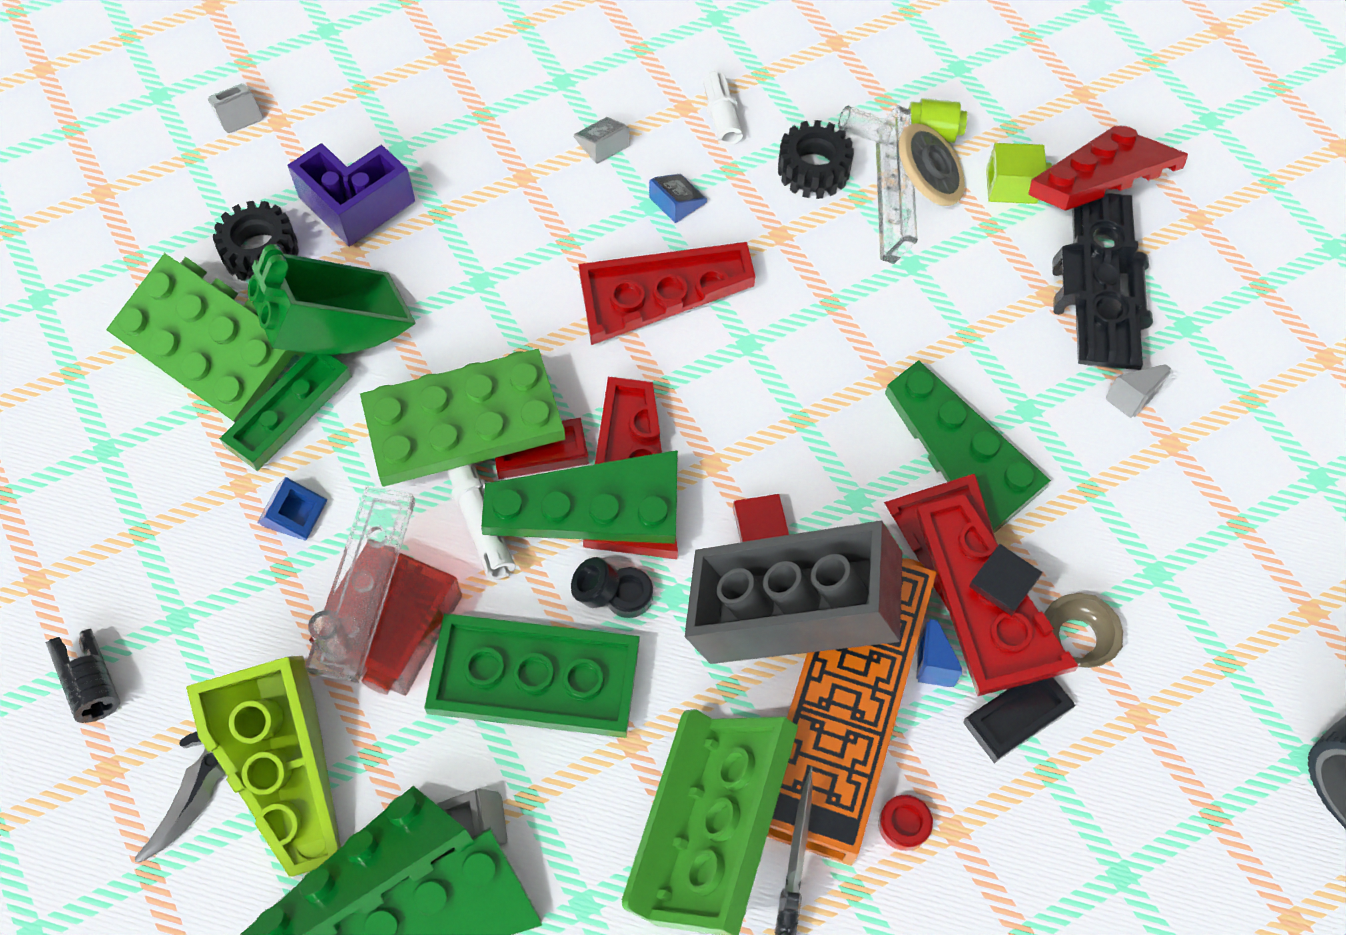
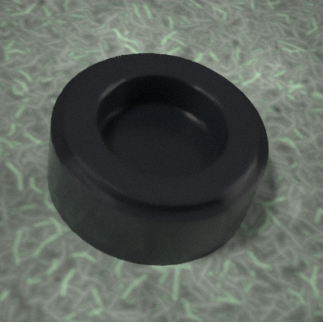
(594, 582)
(633, 593)

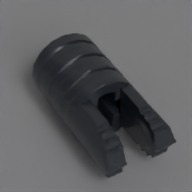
(84, 679)

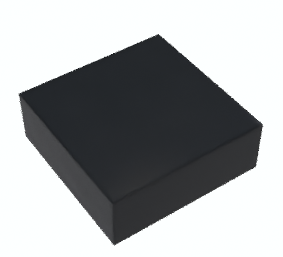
(1005, 579)

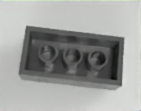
(796, 594)

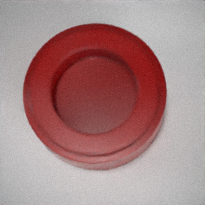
(905, 822)

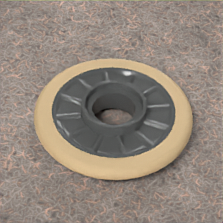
(931, 164)

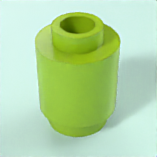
(941, 116)

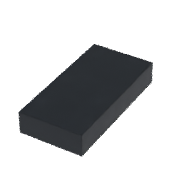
(1017, 716)

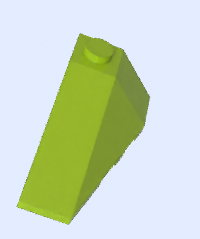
(272, 750)

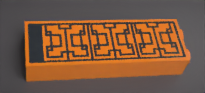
(844, 729)

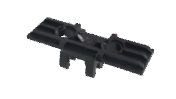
(1105, 318)

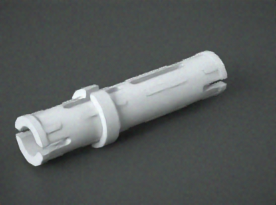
(469, 496)

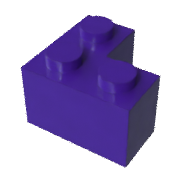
(352, 197)

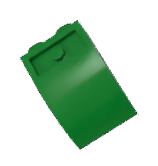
(324, 304)

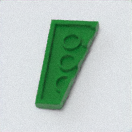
(592, 502)

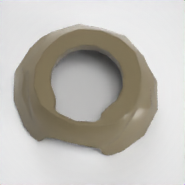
(1098, 616)

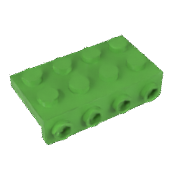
(201, 336)
(461, 417)
(709, 823)

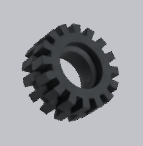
(816, 141)
(247, 224)

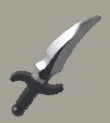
(189, 801)
(790, 896)

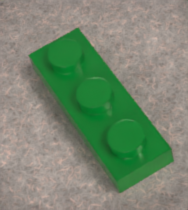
(285, 408)

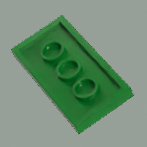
(533, 675)

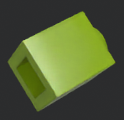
(1011, 171)

